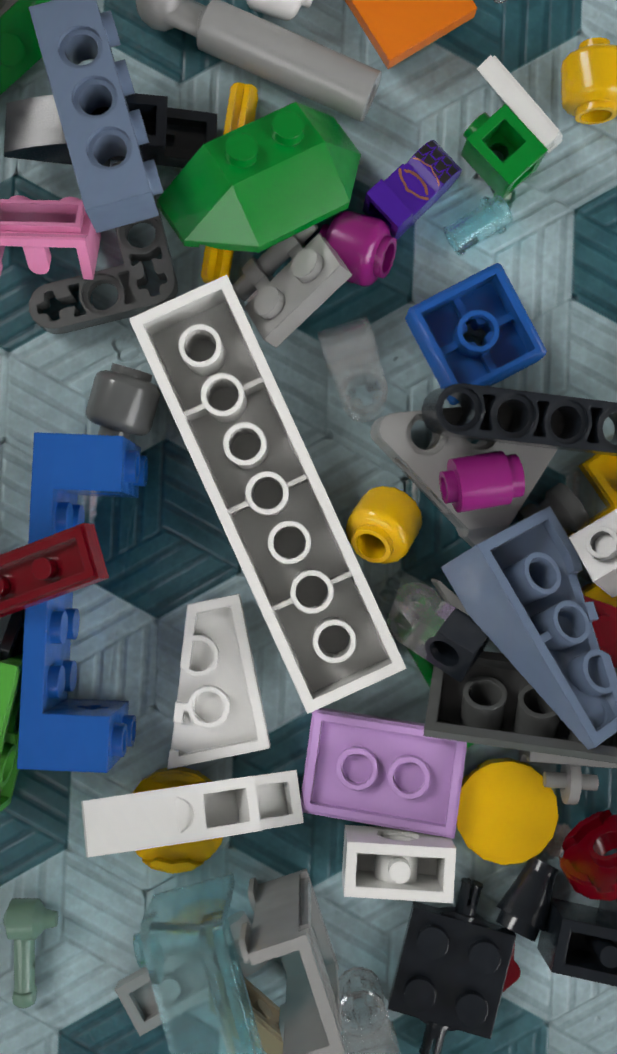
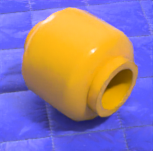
(590, 82)
(384, 525)

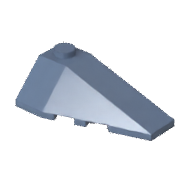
(532, 608)

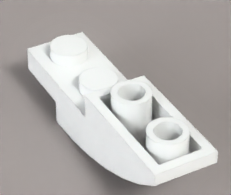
(191, 813)

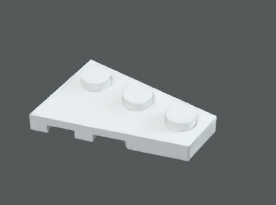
(218, 688)

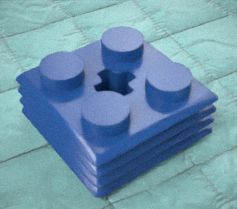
(485, 303)

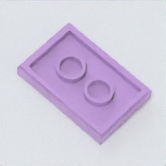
(382, 773)

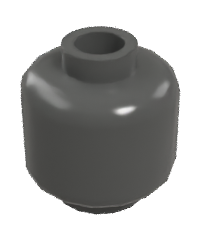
(123, 402)

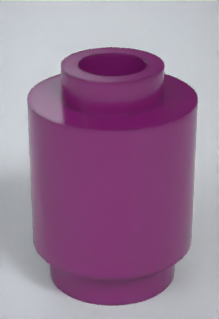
(482, 481)

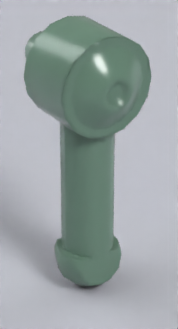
(24, 923)

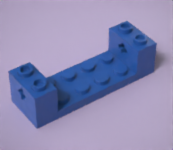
(56, 729)

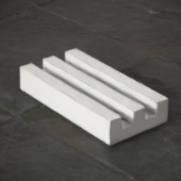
(520, 102)

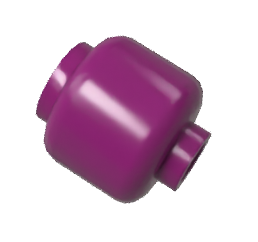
(362, 245)

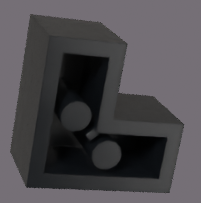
(581, 940)

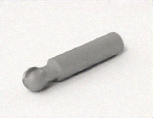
(269, 52)

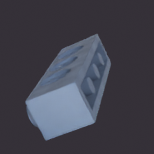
(67, 36)

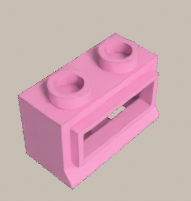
(48, 224)

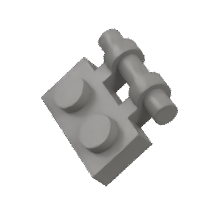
(296, 290)

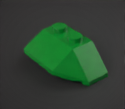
(263, 181)

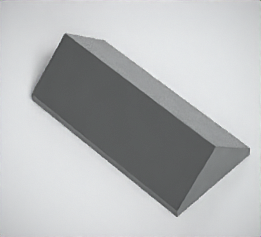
(502, 710)

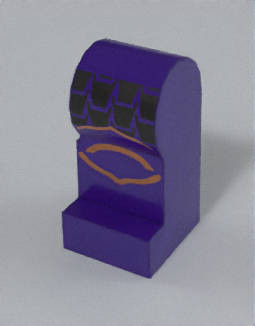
(412, 188)

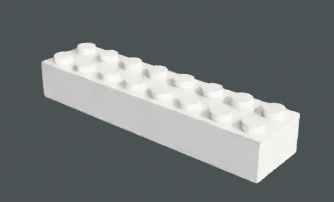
(267, 494)

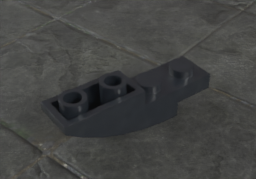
(173, 134)

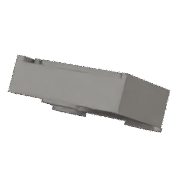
(292, 927)

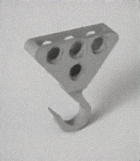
(423, 468)

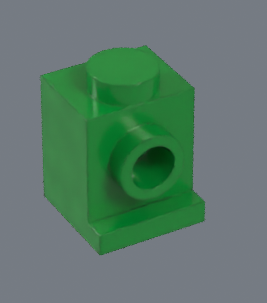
(513, 139)

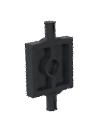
(451, 969)

